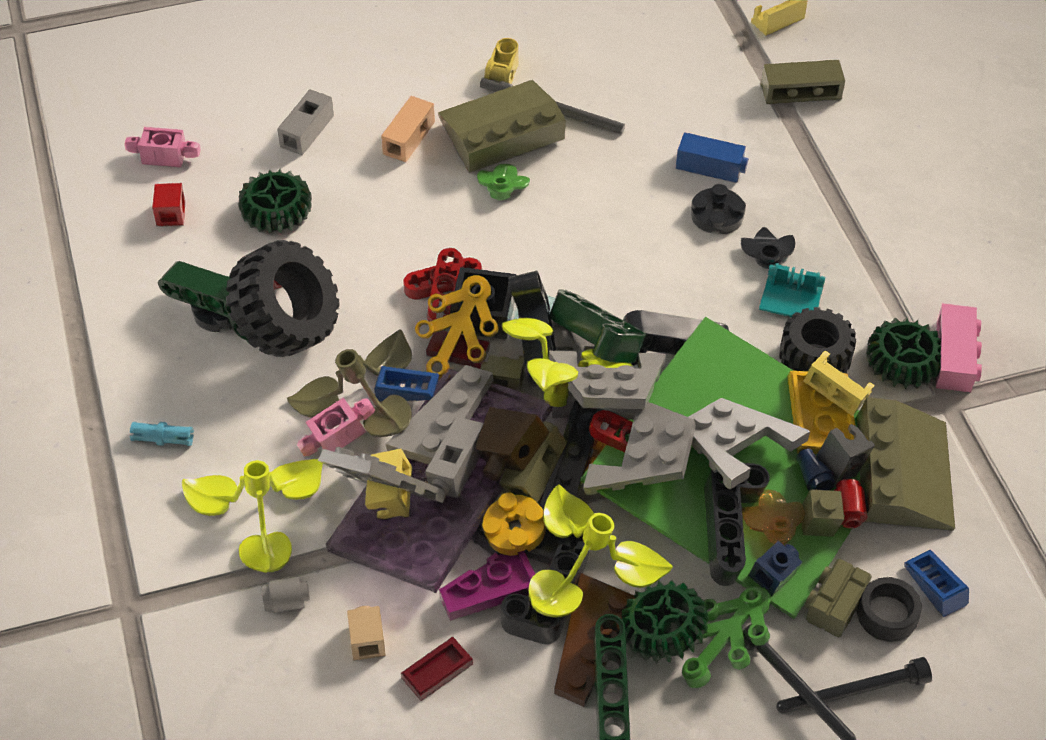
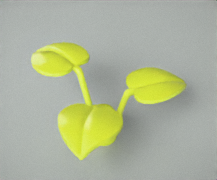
(550, 375)
(214, 493)
(569, 515)

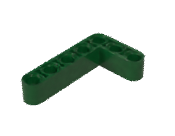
(611, 681)

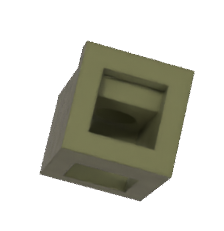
(506, 371)

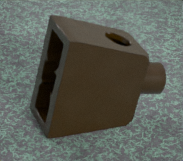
(509, 440)

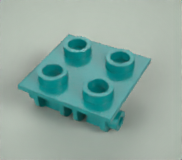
(790, 291)

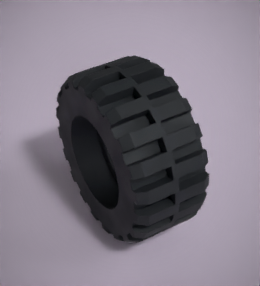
(256, 306)

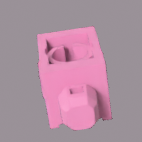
(162, 147)
(331, 417)

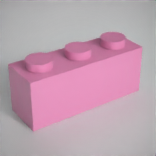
(959, 347)

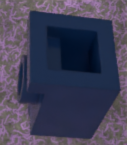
(775, 567)

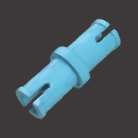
(161, 433)

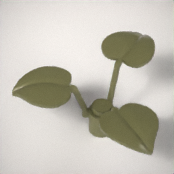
(389, 416)

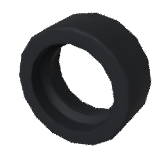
(895, 589)

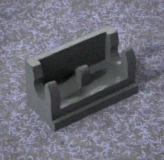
(843, 455)

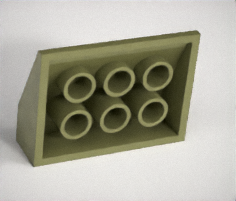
(503, 125)
(908, 468)

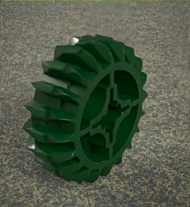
(291, 198)
(904, 353)
(671, 629)

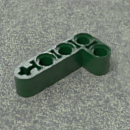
(198, 288)
(612, 336)

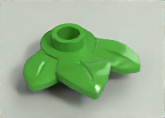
(502, 181)

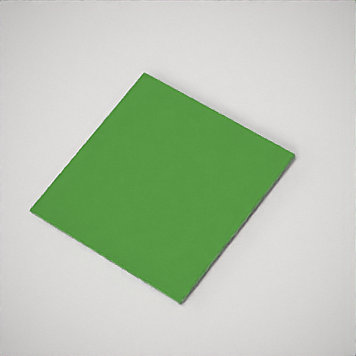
(710, 368)

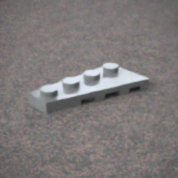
(430, 424)

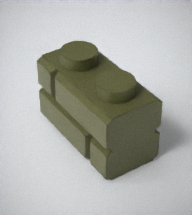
(837, 597)

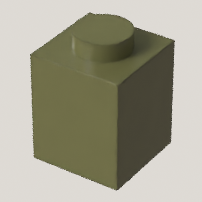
(822, 513)

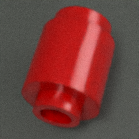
(853, 503)

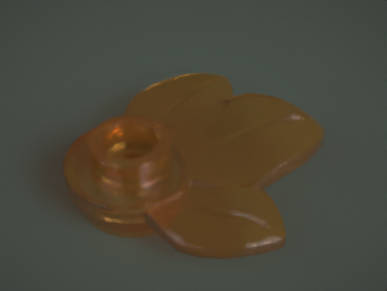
(774, 513)

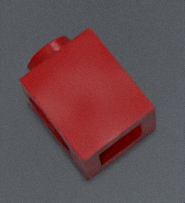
(169, 204)

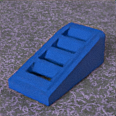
(396, 376)
(947, 599)

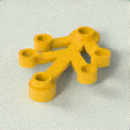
(459, 321)

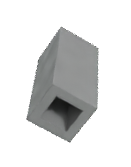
(305, 122)
(455, 457)

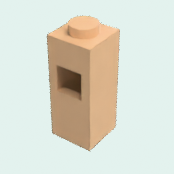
(408, 128)

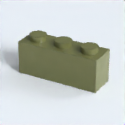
(802, 81)

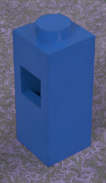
(711, 157)

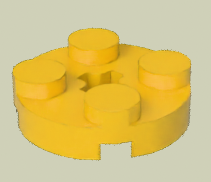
(510, 508)

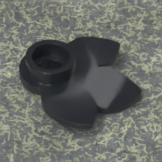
(767, 248)

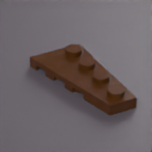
(577, 666)

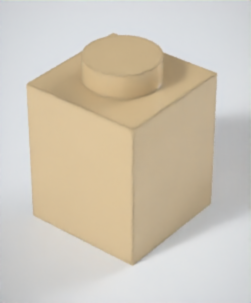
(366, 632)

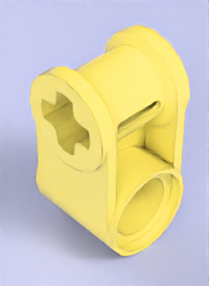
(503, 61)

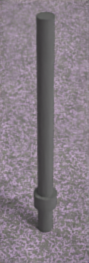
(565, 109)

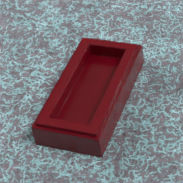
(459, 353)
(436, 668)

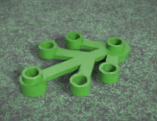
(751, 603)

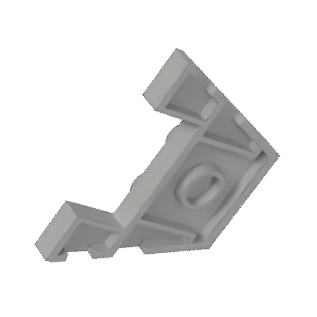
(613, 387)
(729, 427)
(654, 452)
(370, 468)

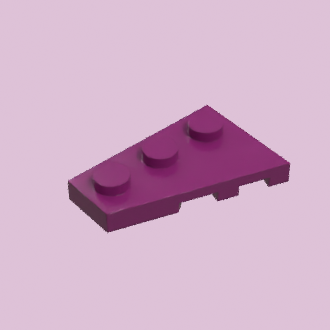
(487, 585)

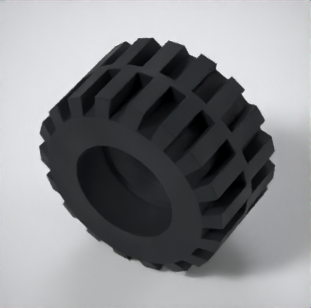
(821, 329)

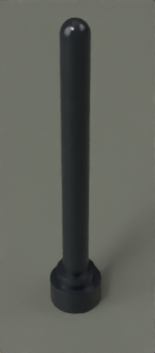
(917, 672)
(800, 687)

